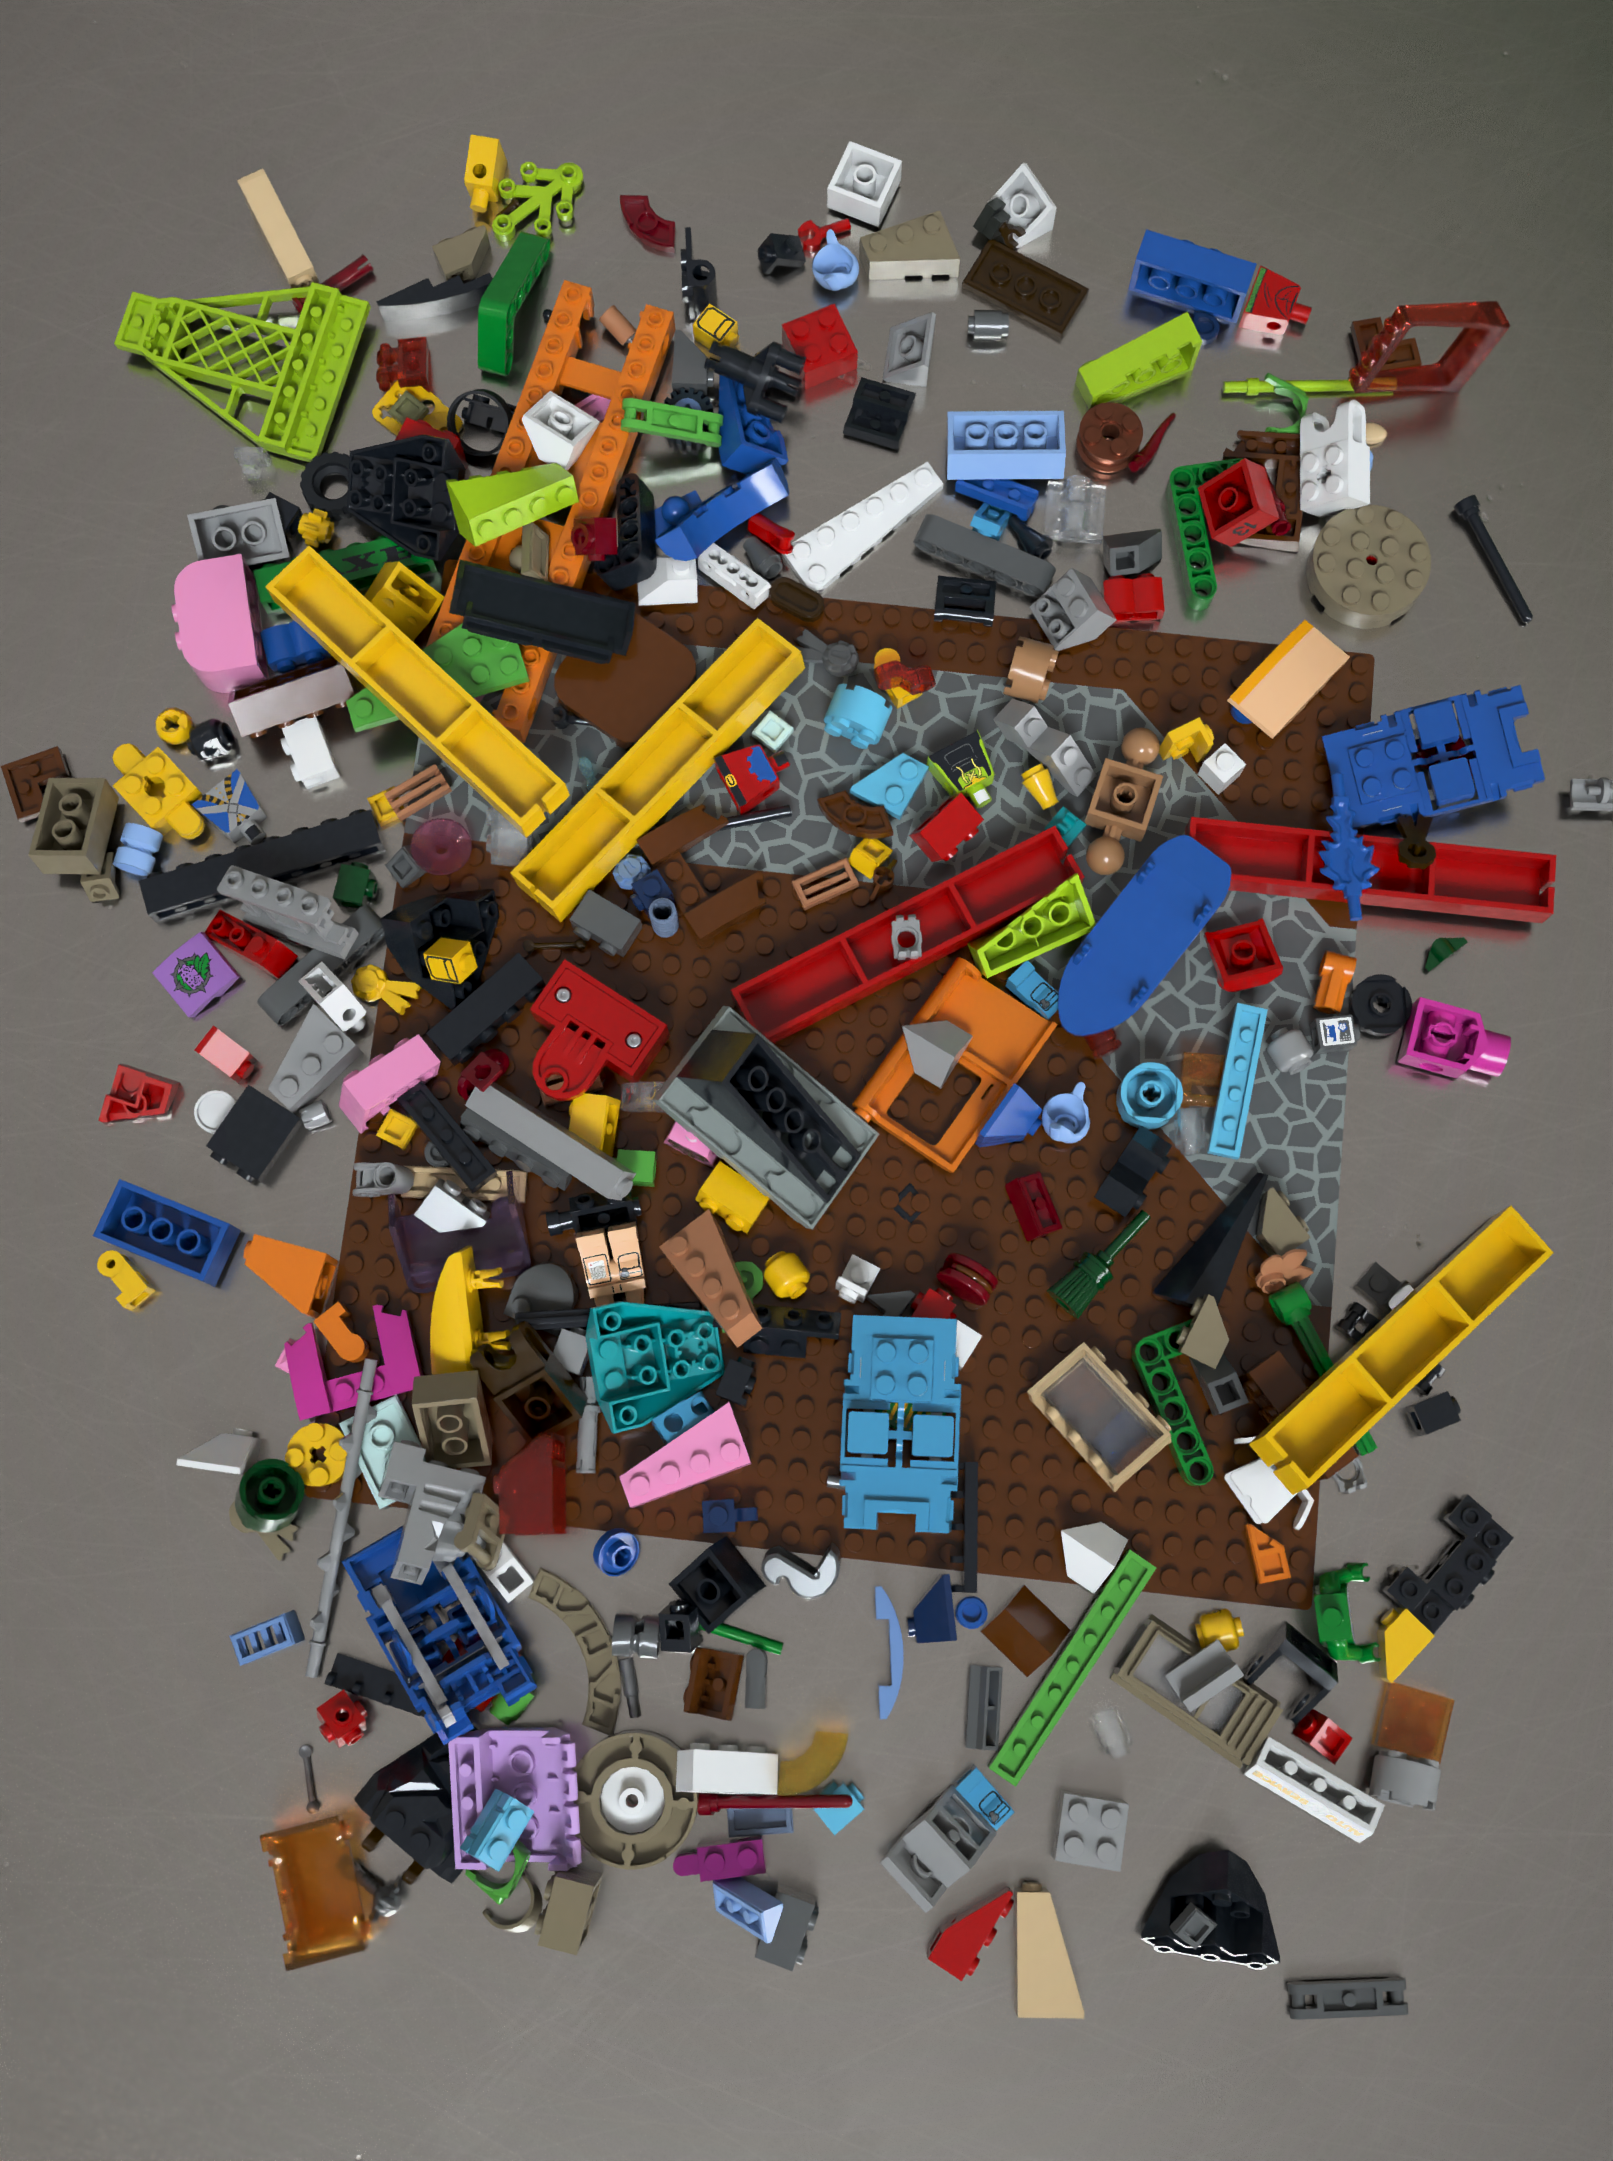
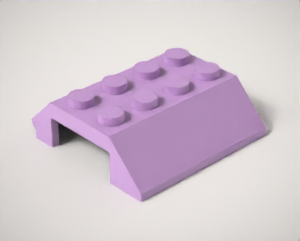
(530, 1767)

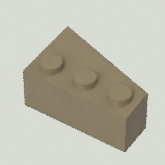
(910, 249)

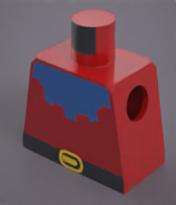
(750, 775)

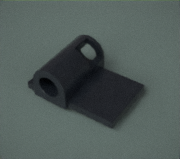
(698, 286)

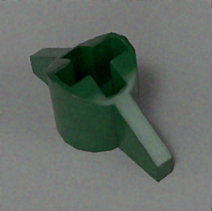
(1442, 949)

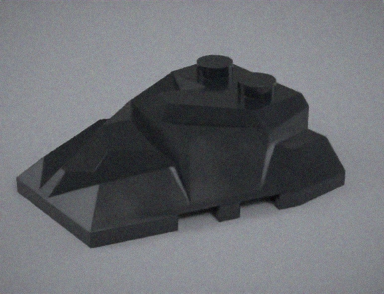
(414, 1805)

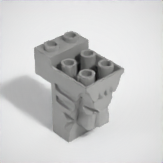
(435, 1508)

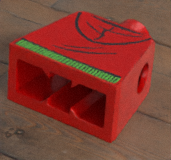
(1273, 304)

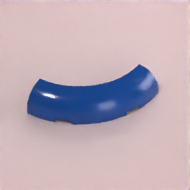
(724, 512)

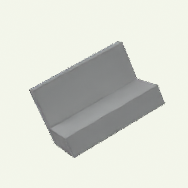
(1203, 1675)

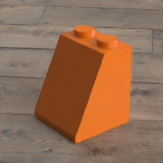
(293, 1271)

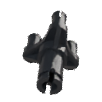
(759, 374)

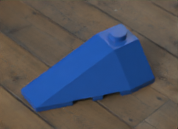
(746, 438)

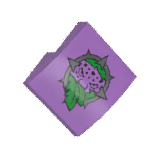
(196, 974)

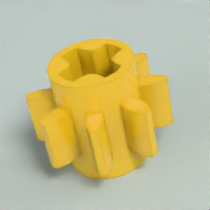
(316, 527)

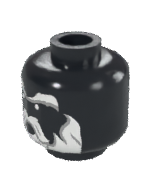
(210, 739)

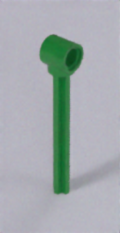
(1293, 1307)

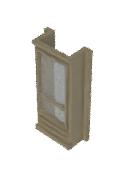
(1228, 1723)

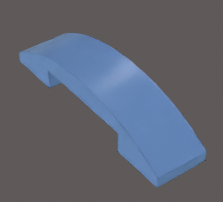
(888, 1692)

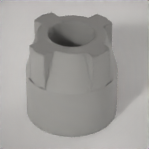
(315, 1115)

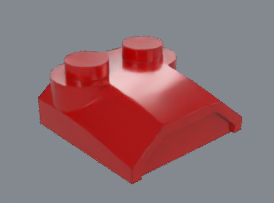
(1243, 956)

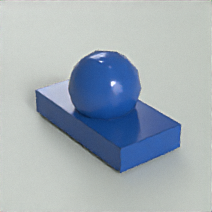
(673, 509)

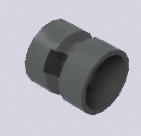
(636, 1636)

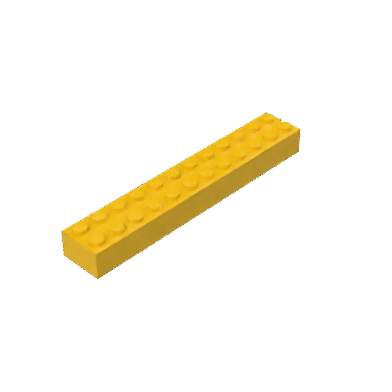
(418, 691)
(658, 769)
(1400, 1350)

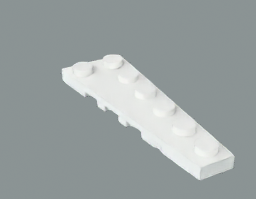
(838, 543)

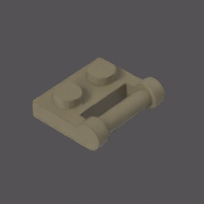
(481, 1521)

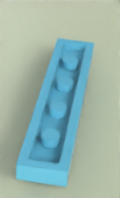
(1237, 1081)

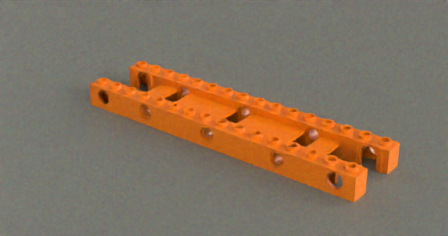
(594, 472)

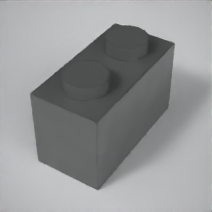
(605, 924)

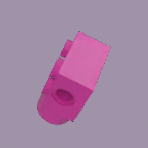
(1451, 1041)

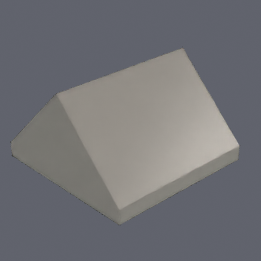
(910, 351)

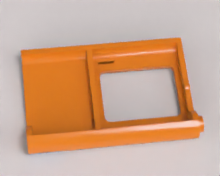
(999, 1053)

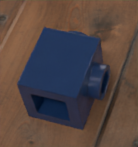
(649, 889)

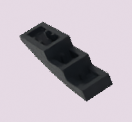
(426, 301)

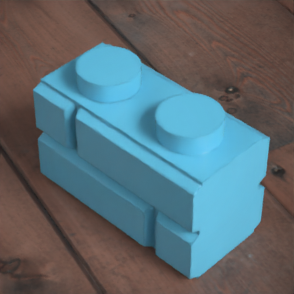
(497, 1829)

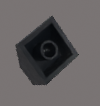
(717, 1583)

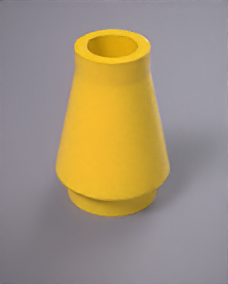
(1039, 784)

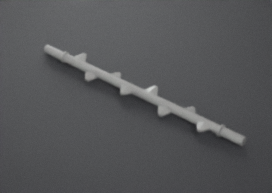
(341, 1529)

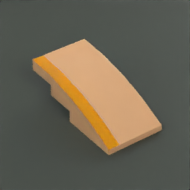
(1288, 679)

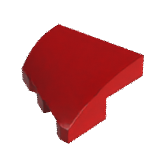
(137, 1094)

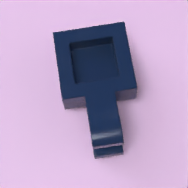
(722, 1516)

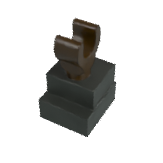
(995, 221)

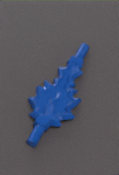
(1346, 858)

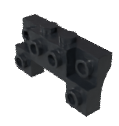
(1458, 1571)

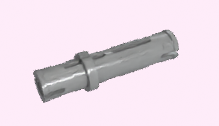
(587, 1430)

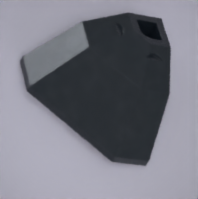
(421, 923)
(1229, 1894)

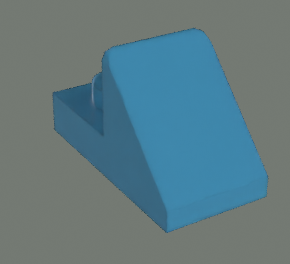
(990, 521)

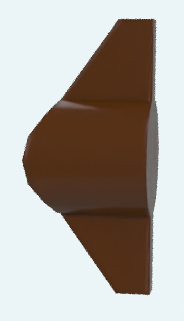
(883, 879)

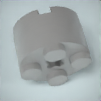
(1405, 1780)

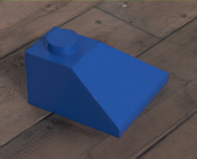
(1011, 1119)

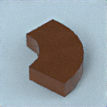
(855, 818)

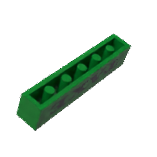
(356, 563)

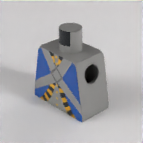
(233, 809)

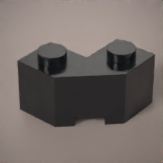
(1133, 1171)

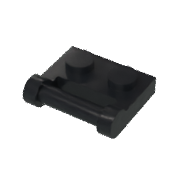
(968, 594)

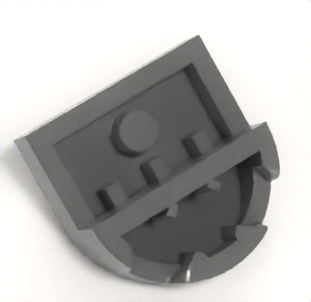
(542, 1289)

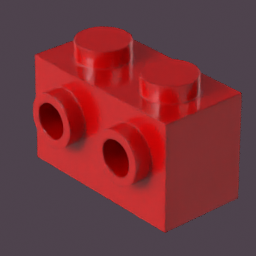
(947, 828)

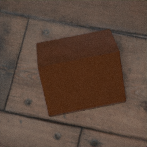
(1026, 1631)

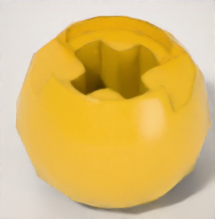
(178, 717)

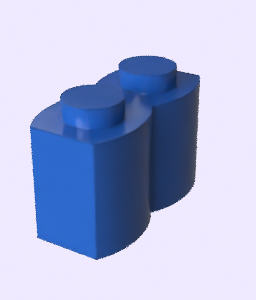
(289, 646)

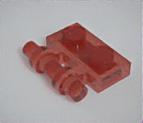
(411, 367)

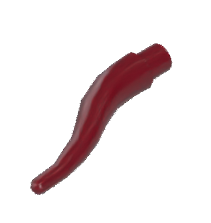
(1148, 452)

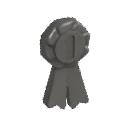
(837, 658)

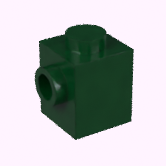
(355, 886)

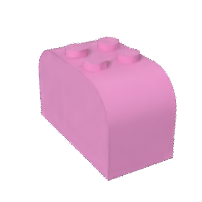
(220, 623)

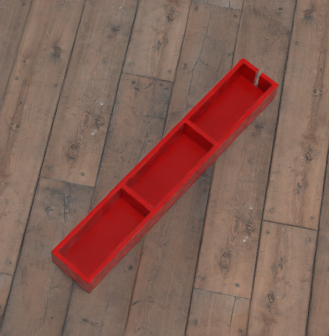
(1458, 881)
(863, 956)

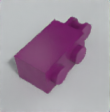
(723, 1859)

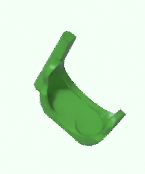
(1299, 397)
(500, 1891)

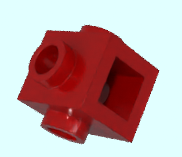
(342, 1720)

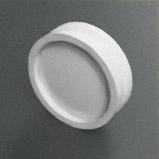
(212, 1109)

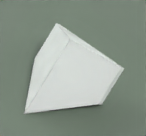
(1091, 1553)

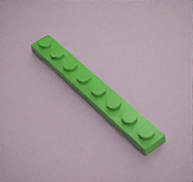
(1071, 1667)

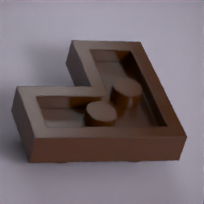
(1403, 356)
(28, 776)

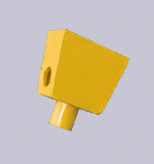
(484, 171)

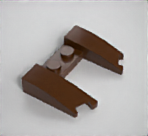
(1282, 453)
(705, 915)

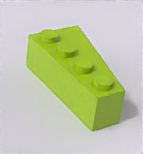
(1141, 362)

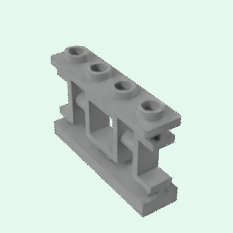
(288, 911)

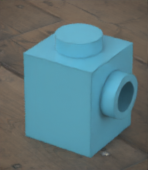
(839, 1817)

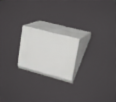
(1027, 205)

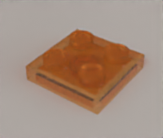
(1414, 1722)

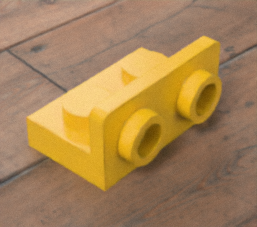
(1192, 735)

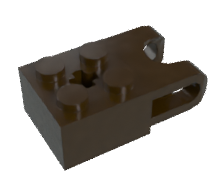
(530, 1384)

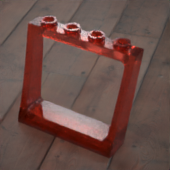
(1483, 328)

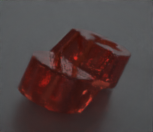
(912, 680)

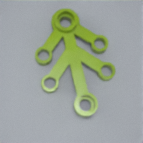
(539, 197)

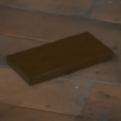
(1025, 288)

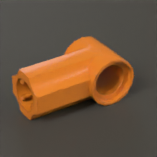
(1335, 973)

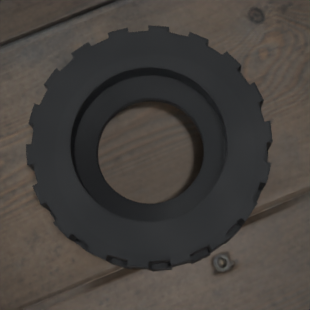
(311, 480)

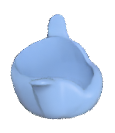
(835, 265)
(1067, 1116)

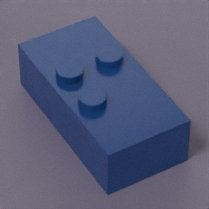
(1191, 276)
(167, 1232)

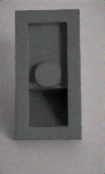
(1383, 1288)
(891, 1303)

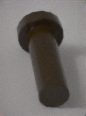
(512, 206)

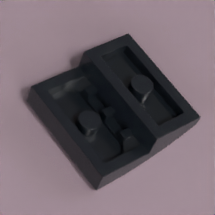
(879, 413)

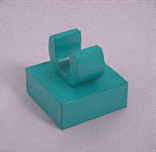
(1068, 825)

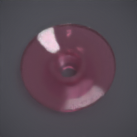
(441, 834)

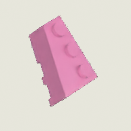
(386, 1080)

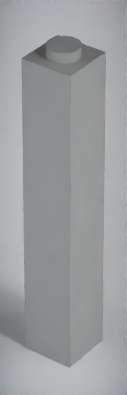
(552, 1141)

